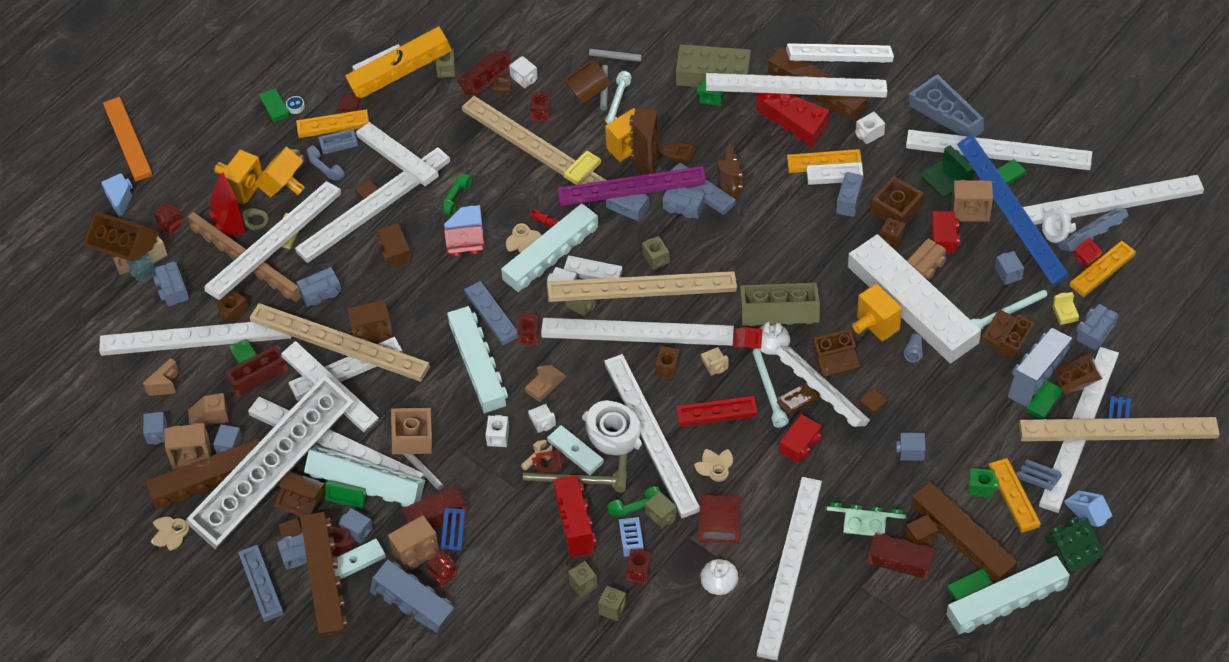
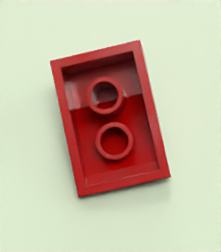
(225, 209)

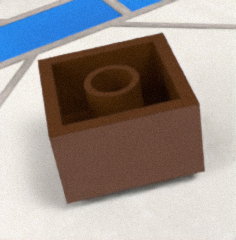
(897, 201)
(371, 322)

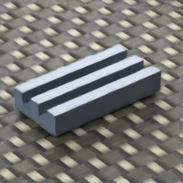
(337, 142)
(1041, 472)

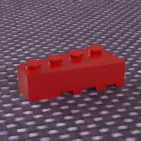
(795, 114)
(574, 516)

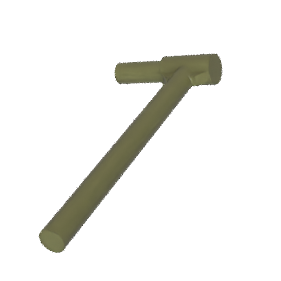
(618, 480)

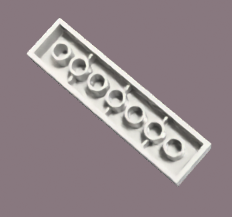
(920, 301)

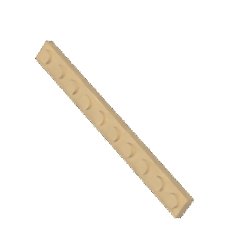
(522, 137)
(641, 286)
(340, 342)
(1118, 429)

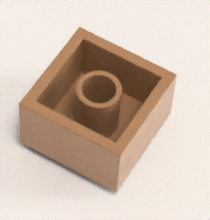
(972, 200)
(411, 431)
(187, 444)
(413, 543)

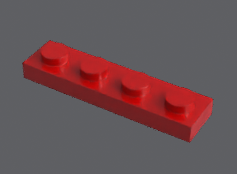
(716, 411)

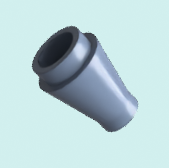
(913, 350)

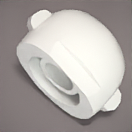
(612, 416)

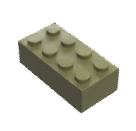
(698, 60)
(779, 304)

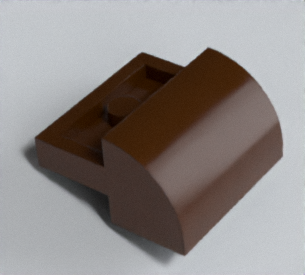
(587, 81)
(730, 174)
(1007, 333)
(835, 353)
(1078, 374)
(299, 494)

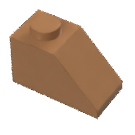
(209, 410)

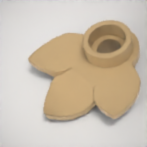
(521, 241)
(715, 463)
(167, 532)

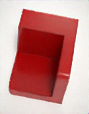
(747, 338)

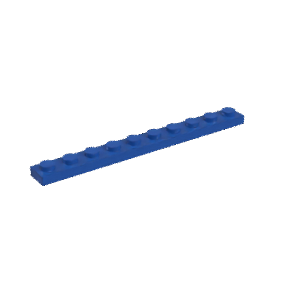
(1014, 211)

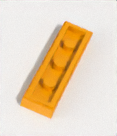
(332, 123)
(799, 162)
(1102, 268)
(1014, 496)

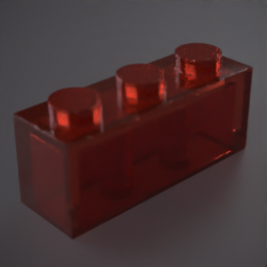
(485, 72)
(256, 371)
(433, 507)
(901, 556)

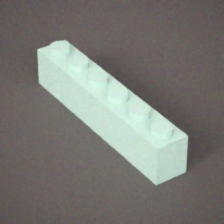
(550, 247)
(476, 359)
(360, 473)
(1007, 595)

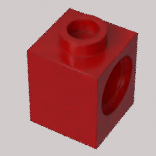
(1087, 253)

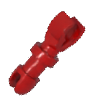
(545, 219)

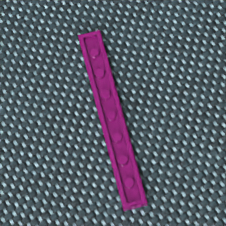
(631, 186)

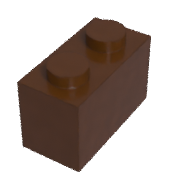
(393, 245)

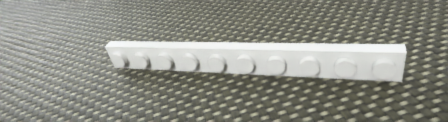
(796, 85)
(1004, 150)
(1120, 198)
(366, 209)
(272, 240)
(637, 331)
(186, 338)
(273, 414)
(653, 437)
(1071, 450)
(789, 569)

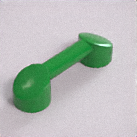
(463, 181)
(617, 509)

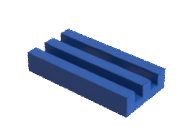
(1120, 402)
(452, 531)

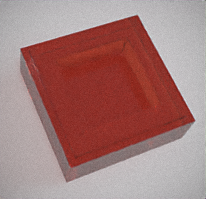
(349, 103)

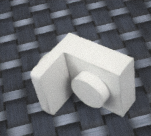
(542, 418)

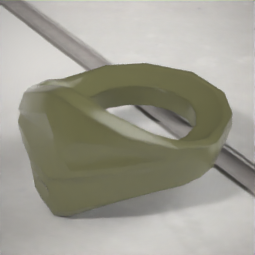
(249, 213)

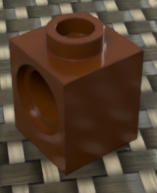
(893, 232)
(232, 306)
(670, 356)
(922, 531)

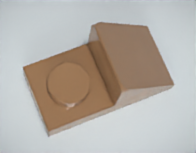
(160, 381)
(545, 382)

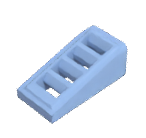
(626, 548)

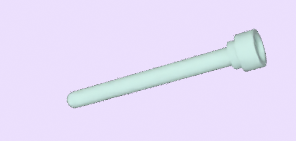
(623, 80)
(980, 323)
(778, 417)

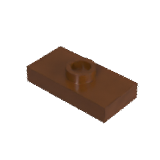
(797, 399)

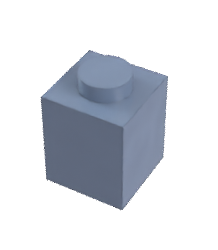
(1009, 267)
(154, 427)
(227, 438)
(911, 446)
(358, 524)

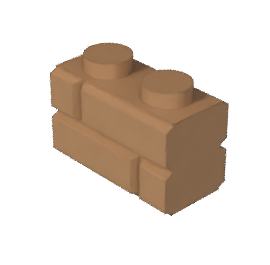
(928, 258)

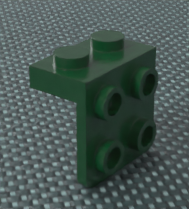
(950, 169)
(1076, 543)

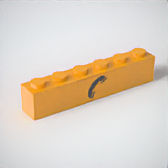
(398, 63)

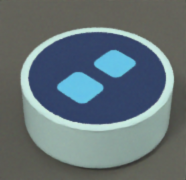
(295, 105)

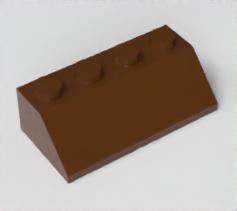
(644, 140)
(119, 237)

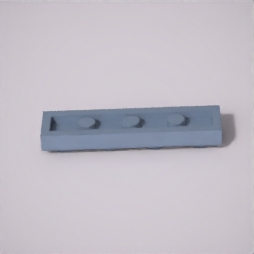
(713, 195)
(1096, 227)
(491, 313)
(260, 583)

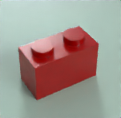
(944, 230)
(800, 439)

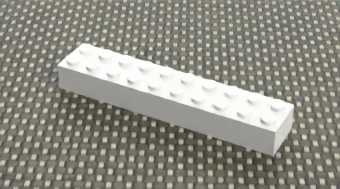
(269, 462)

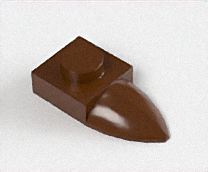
(678, 152)

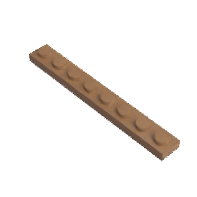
(234, 250)

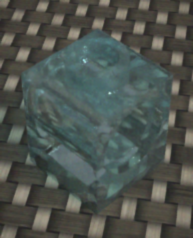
(142, 268)

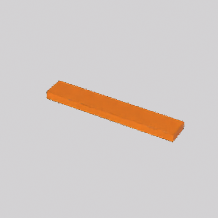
(127, 139)

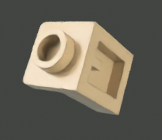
(715, 361)

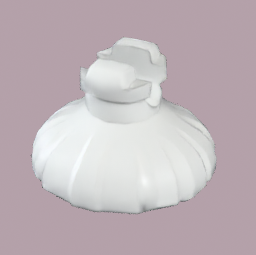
(1057, 225)
(773, 337)
(719, 582)

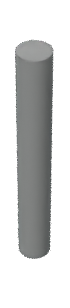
(615, 55)
(603, 94)
(427, 473)

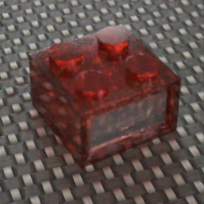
(719, 519)

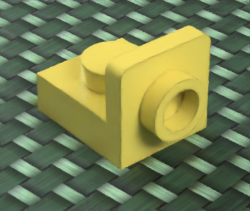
(1065, 308)

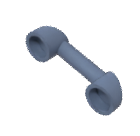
(334, 173)

